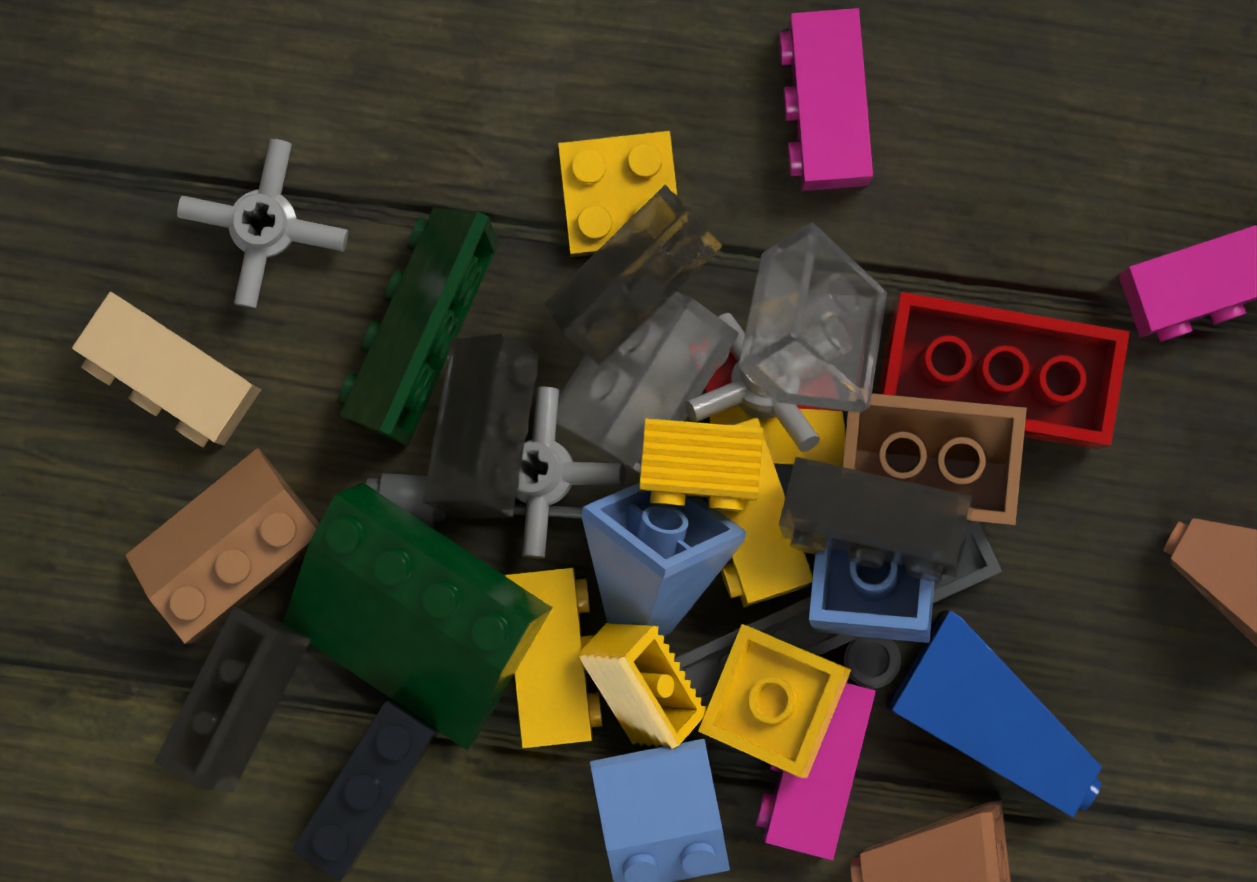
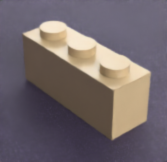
(164, 372)

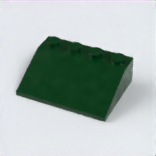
(422, 318)
(412, 612)

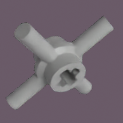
(253, 207)
(752, 400)
(560, 475)

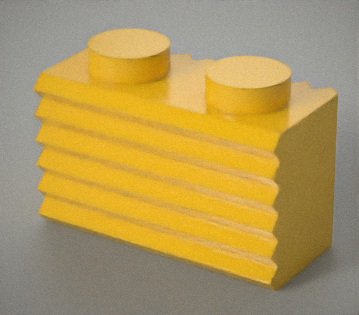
(700, 462)
(642, 684)

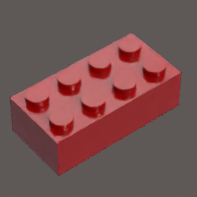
(994, 356)

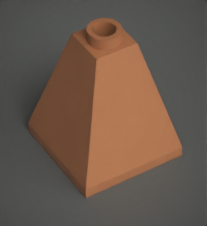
(1221, 566)
(954, 849)

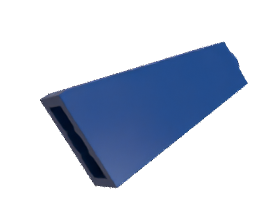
(986, 712)

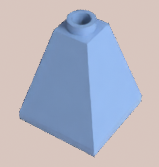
(655, 556)

